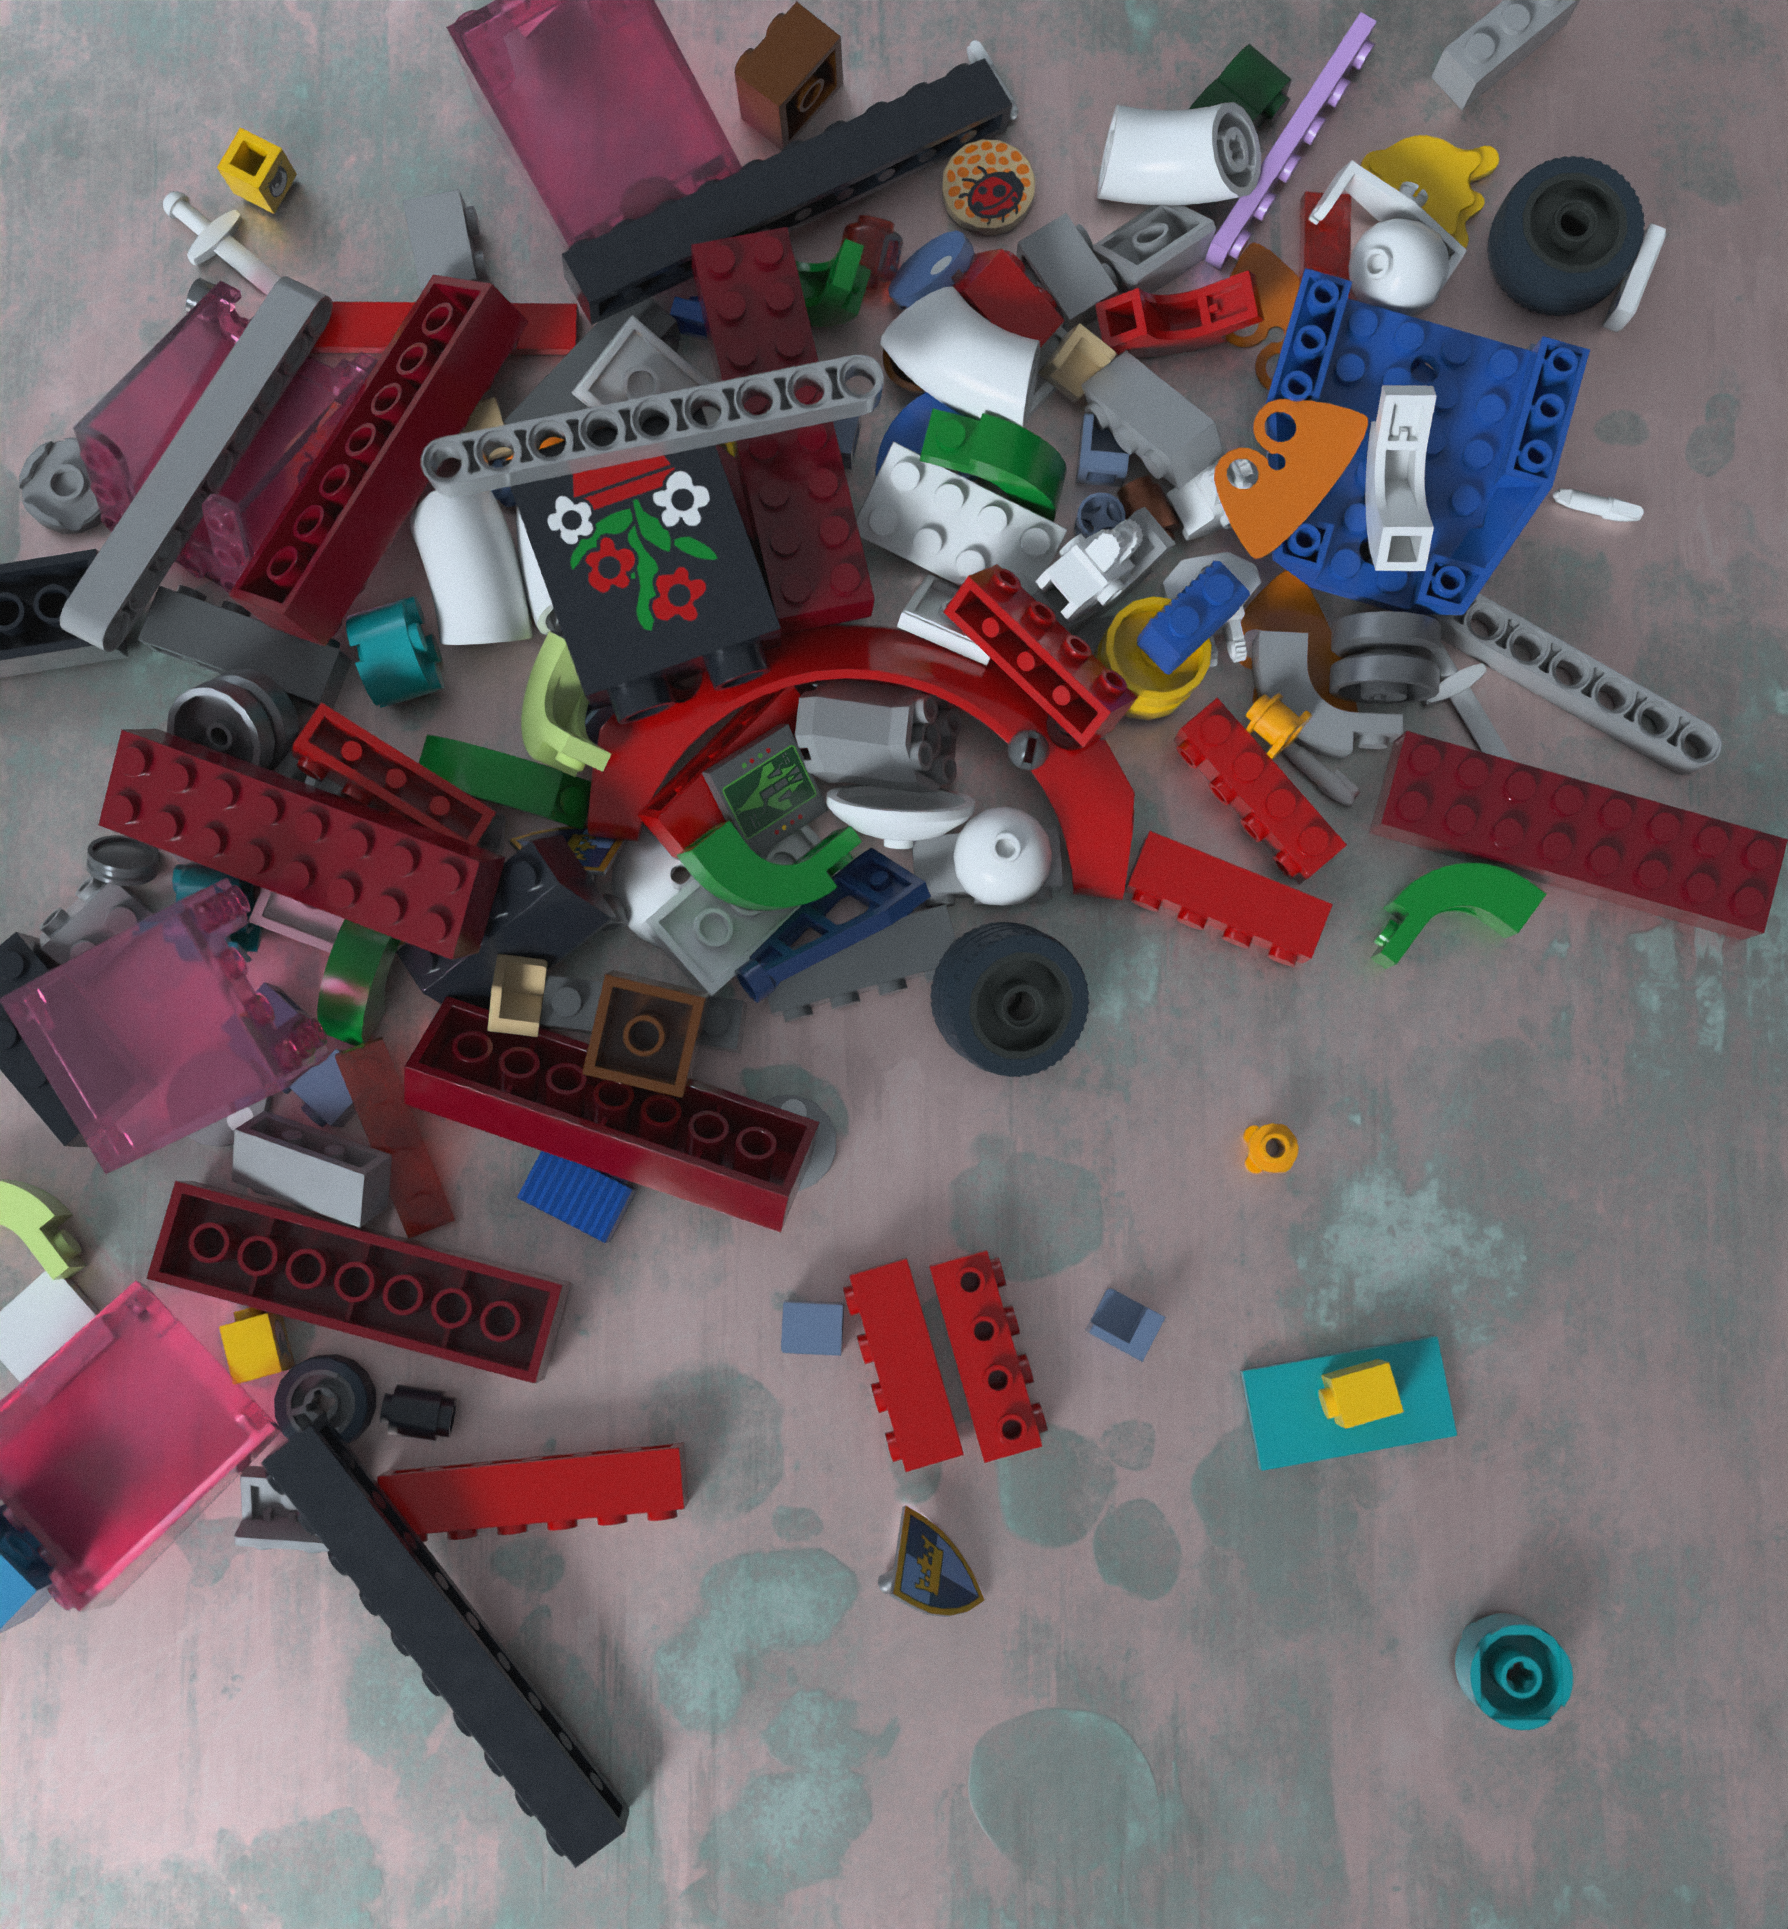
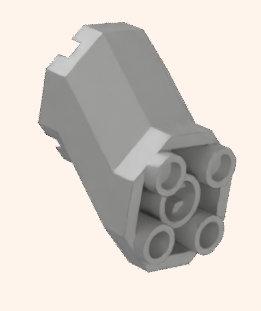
(878, 735)

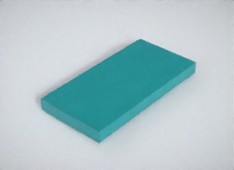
(1291, 1423)

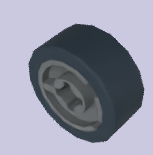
(331, 1376)

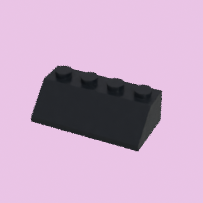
(538, 912)

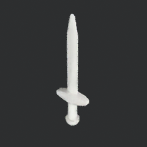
(217, 238)
(1456, 686)

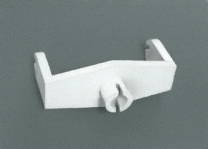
(1385, 204)

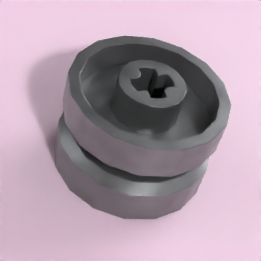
(1385, 658)
(238, 716)

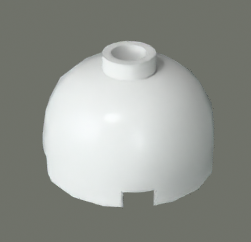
(1399, 266)
(1002, 856)

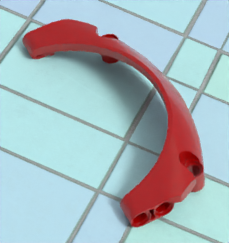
(1080, 782)

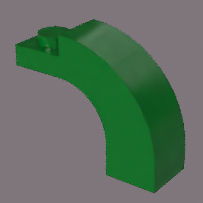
(834, 287)
(1000, 453)
(509, 780)
(742, 878)
(1477, 889)
(355, 983)

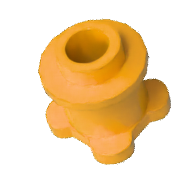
(1276, 722)
(1256, 1141)

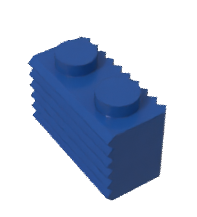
(1192, 617)
(578, 1195)

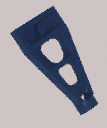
(869, 878)

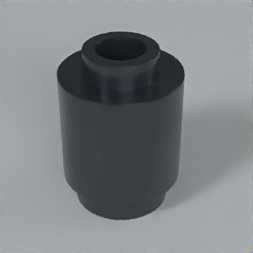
(418, 1412)

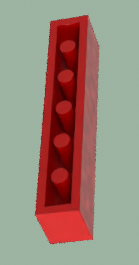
(541, 1490)

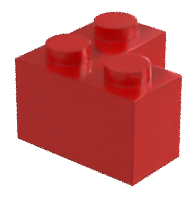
(1006, 296)

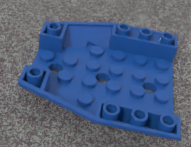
(1487, 453)

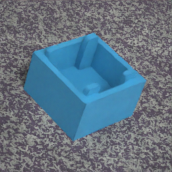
(22, 1575)

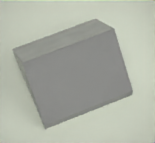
(1156, 247)

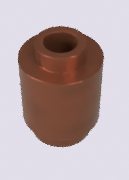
(1144, 493)

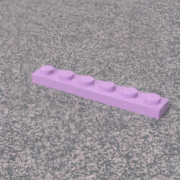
(1302, 128)

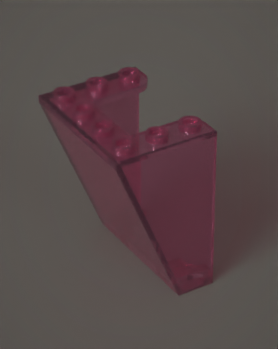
(591, 107)
(147, 407)
(161, 1030)
(122, 1446)

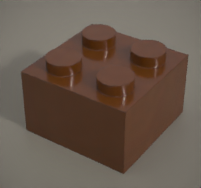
(789, 75)
(646, 1033)

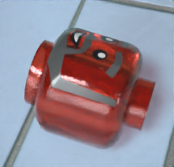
(880, 250)

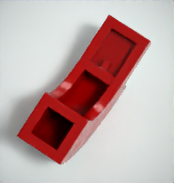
(1181, 321)

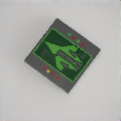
(766, 789)

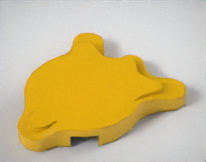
(1442, 172)

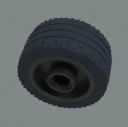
(1565, 236)
(1009, 999)

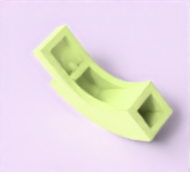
(556, 713)
(36, 1219)

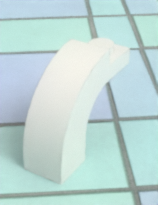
(1395, 479)

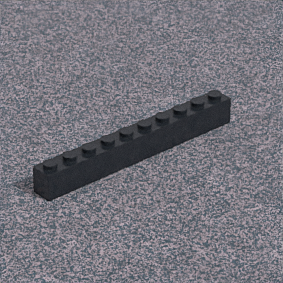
(788, 188)
(447, 1640)

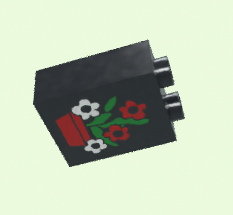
(650, 575)

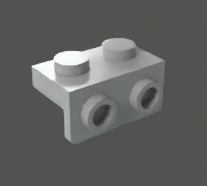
(92, 919)
(270, 1518)

